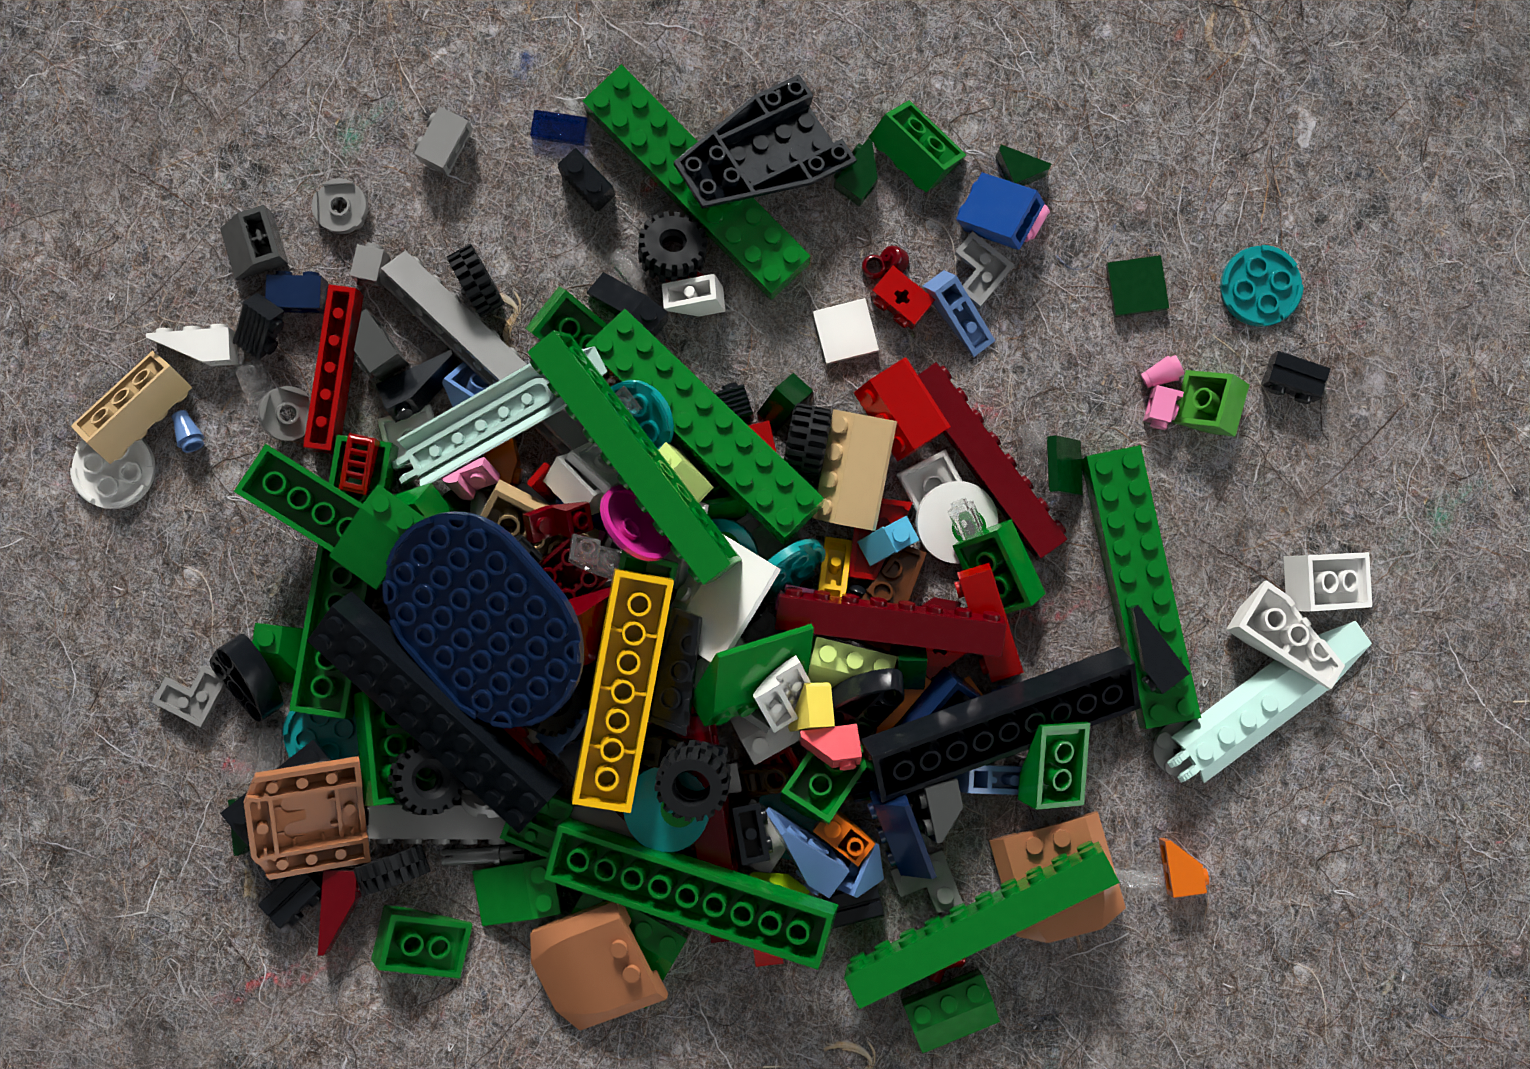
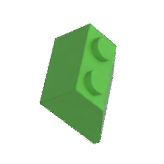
(1211, 402)

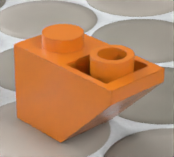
(845, 837)

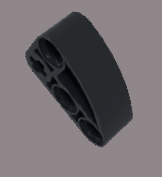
(247, 677)
(867, 699)

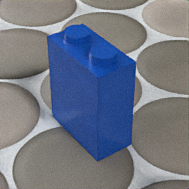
(1000, 210)

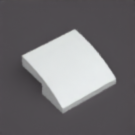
(780, 693)

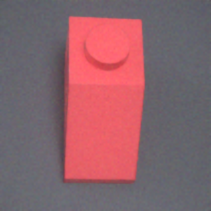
(834, 745)

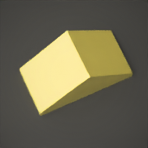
(814, 708)

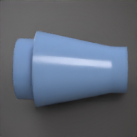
(186, 432)

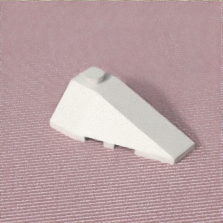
(1279, 630)

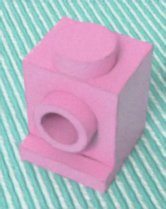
(1162, 406)

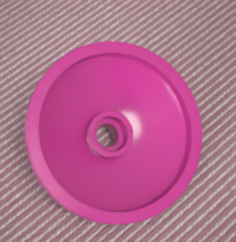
(631, 527)

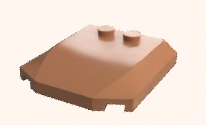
(307, 818)
(1037, 847)
(594, 966)

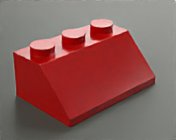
(902, 397)

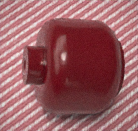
(895, 257)

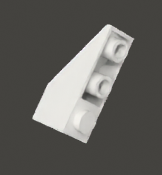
(208, 346)

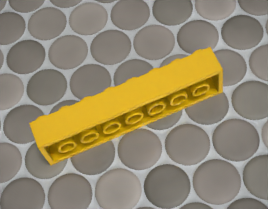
(622, 690)

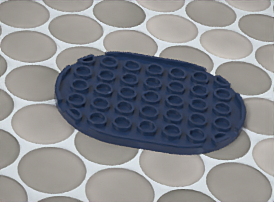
(483, 619)

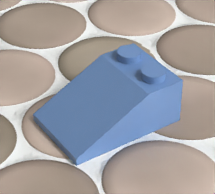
(812, 856)

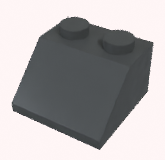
(376, 349)

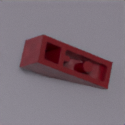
(338, 902)

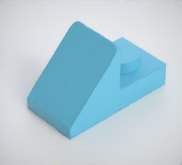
(888, 540)

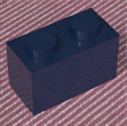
(297, 292)

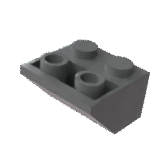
(253, 242)
(937, 808)

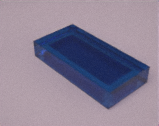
(559, 127)

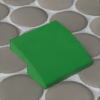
(541, 830)

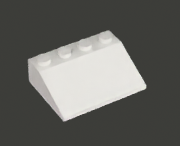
(728, 601)

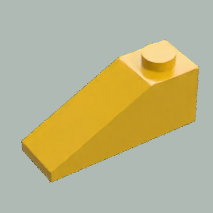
(835, 567)

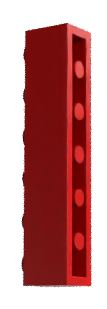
(333, 368)

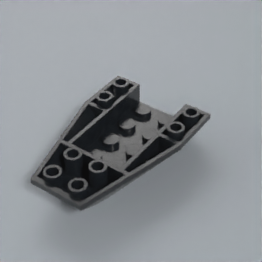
(763, 149)

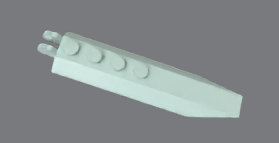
(481, 423)
(1257, 709)

